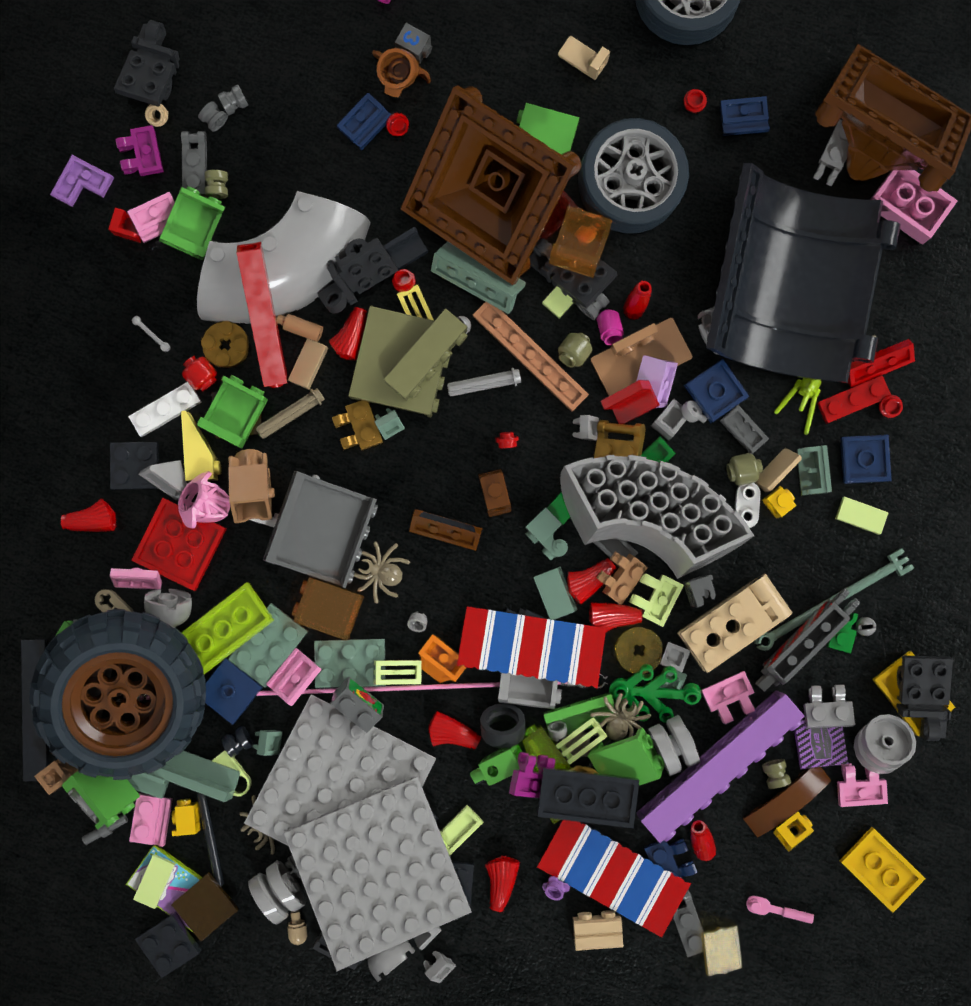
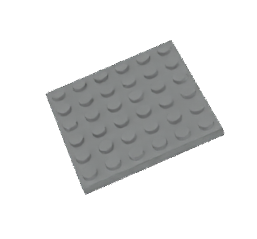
(329, 767)
(377, 873)

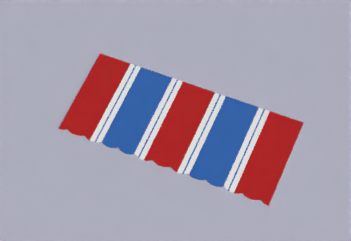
(531, 647)
(614, 876)

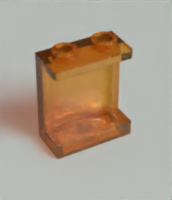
(580, 241)
(327, 608)

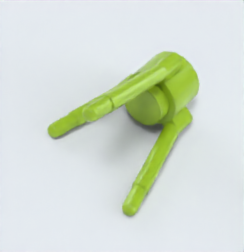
(809, 389)

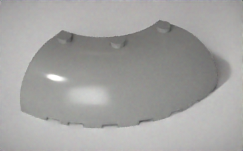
(294, 257)
(653, 508)

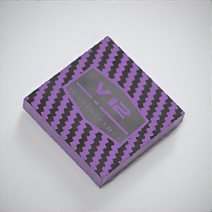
(820, 746)

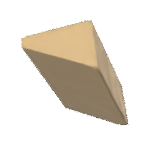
(308, 364)
(778, 469)

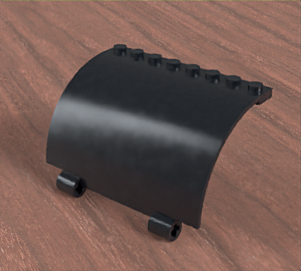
(798, 280)

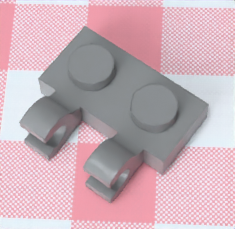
(828, 714)

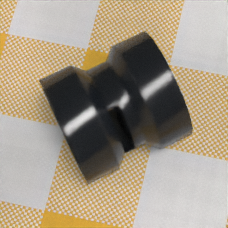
(237, 741)

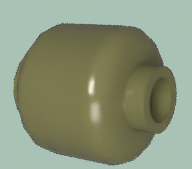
(575, 349)
(744, 469)

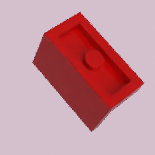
(632, 401)

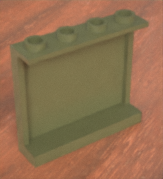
(384, 343)

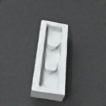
(164, 409)

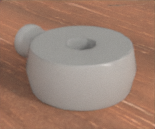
(692, 412)

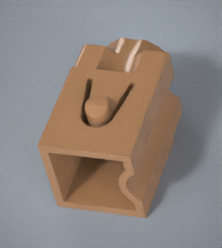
(250, 486)

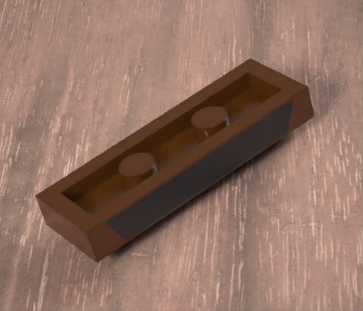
(445, 529)

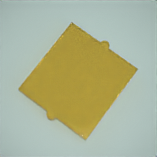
(721, 950)

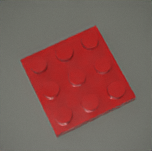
(176, 549)

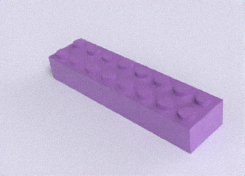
(720, 765)

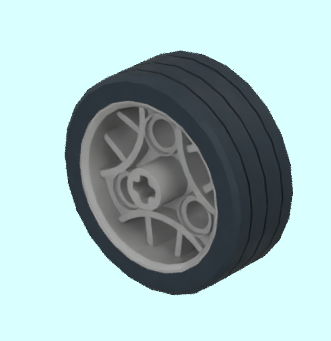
(682, 23)
(633, 174)

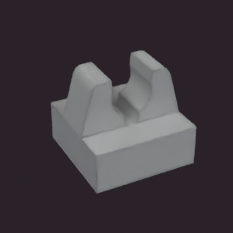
(588, 427)
(440, 968)

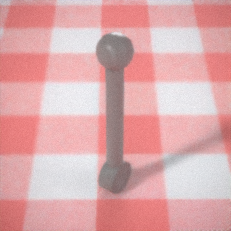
(163, 345)

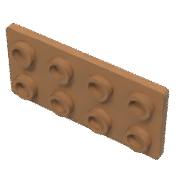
(621, 363)

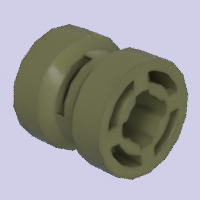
(216, 184)
(776, 772)

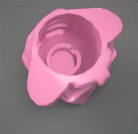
(210, 505)

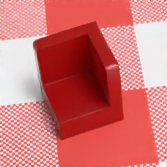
(122, 226)

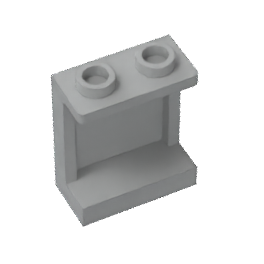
(528, 691)

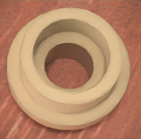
(150, 116)

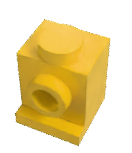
(779, 502)
(186, 818)
(799, 822)

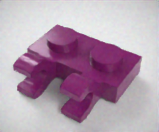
(146, 151)
(526, 781)

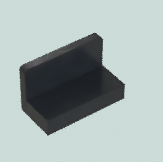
(406, 248)

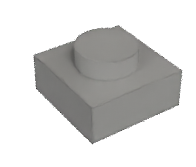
(675, 656)

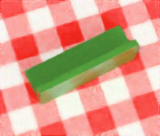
(579, 713)

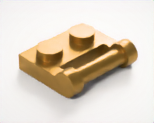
(619, 447)

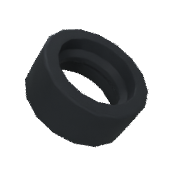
(502, 739)

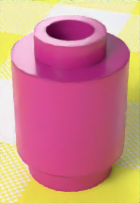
(610, 326)

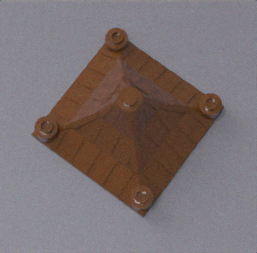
(894, 122)
(487, 184)

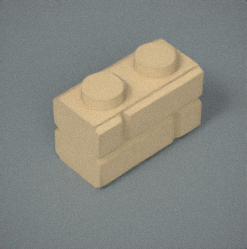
(597, 930)

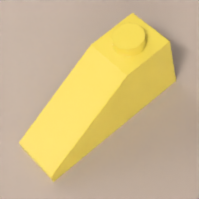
(197, 451)

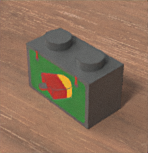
(357, 704)

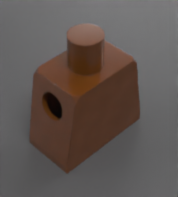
(495, 493)

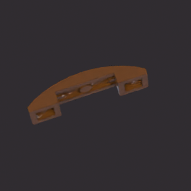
(787, 801)

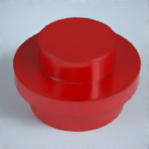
(695, 100)
(397, 124)
(403, 280)
(890, 406)
(507, 440)

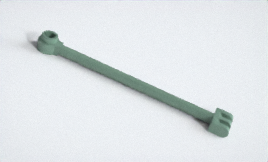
(895, 565)

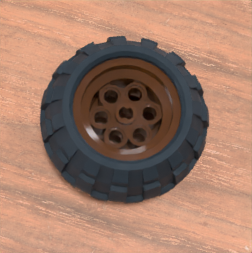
(128, 643)

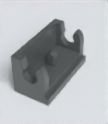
(699, 587)

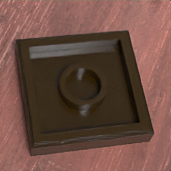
(205, 906)

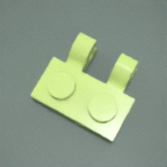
(661, 600)

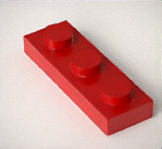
(884, 362)
(853, 399)

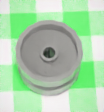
(676, 744)
(884, 744)
(276, 892)

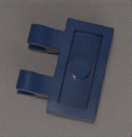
(662, 855)

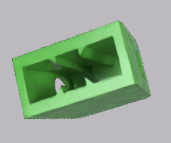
(503, 759)

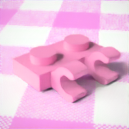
(728, 691)
(861, 792)

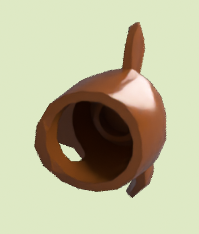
(398, 70)

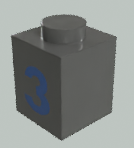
(414, 41)

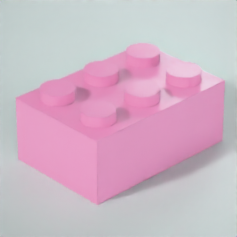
(912, 206)

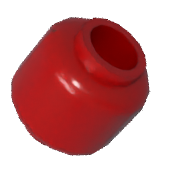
(199, 373)

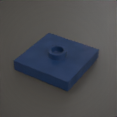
(716, 391)
(865, 459)
(230, 691)

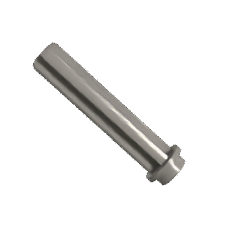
(484, 382)

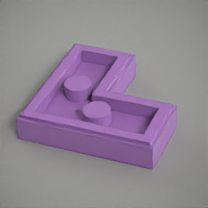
(79, 175)

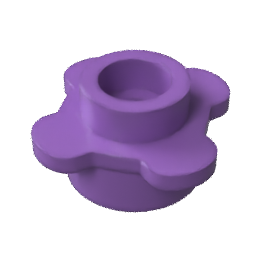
(555, 888)

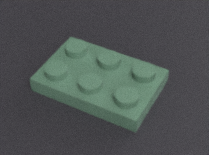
(269, 648)
(348, 659)

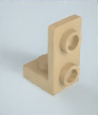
(583, 57)

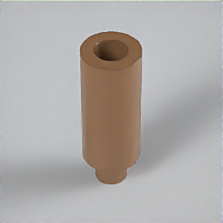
(300, 327)

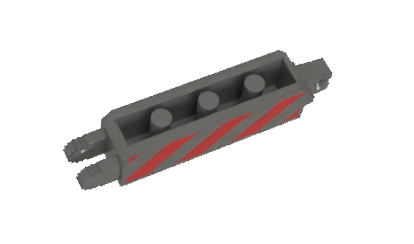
(806, 641)

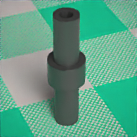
(104, 831)

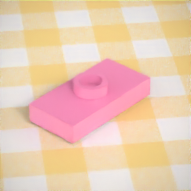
(135, 578)

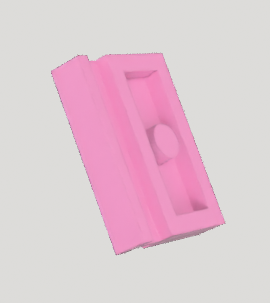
(152, 216)
(293, 677)
(150, 820)

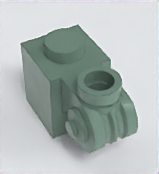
(542, 530)

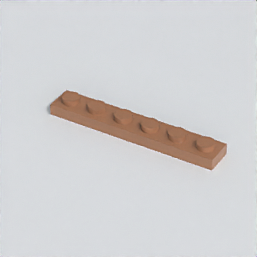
(531, 355)

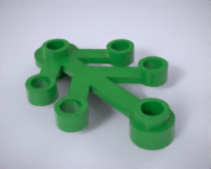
(652, 692)

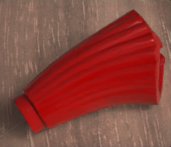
(637, 300)
(349, 339)
(92, 519)
(585, 583)
(613, 615)
(450, 731)
(702, 841)
(502, 880)

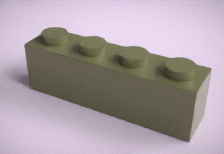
(426, 354)

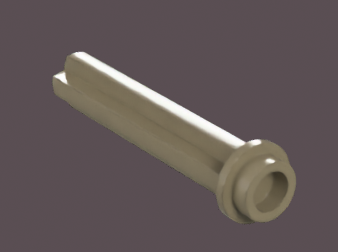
(290, 413)

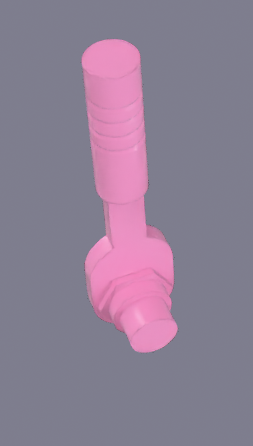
(762, 906)

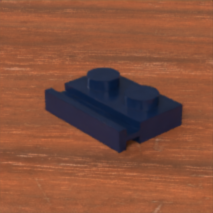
(744, 116)
(364, 121)

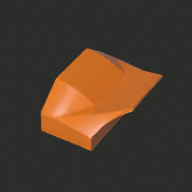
(440, 660)

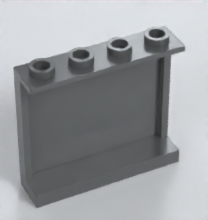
(320, 529)

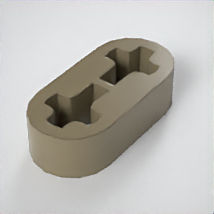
(115, 599)

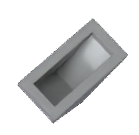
(669, 420)
(167, 477)

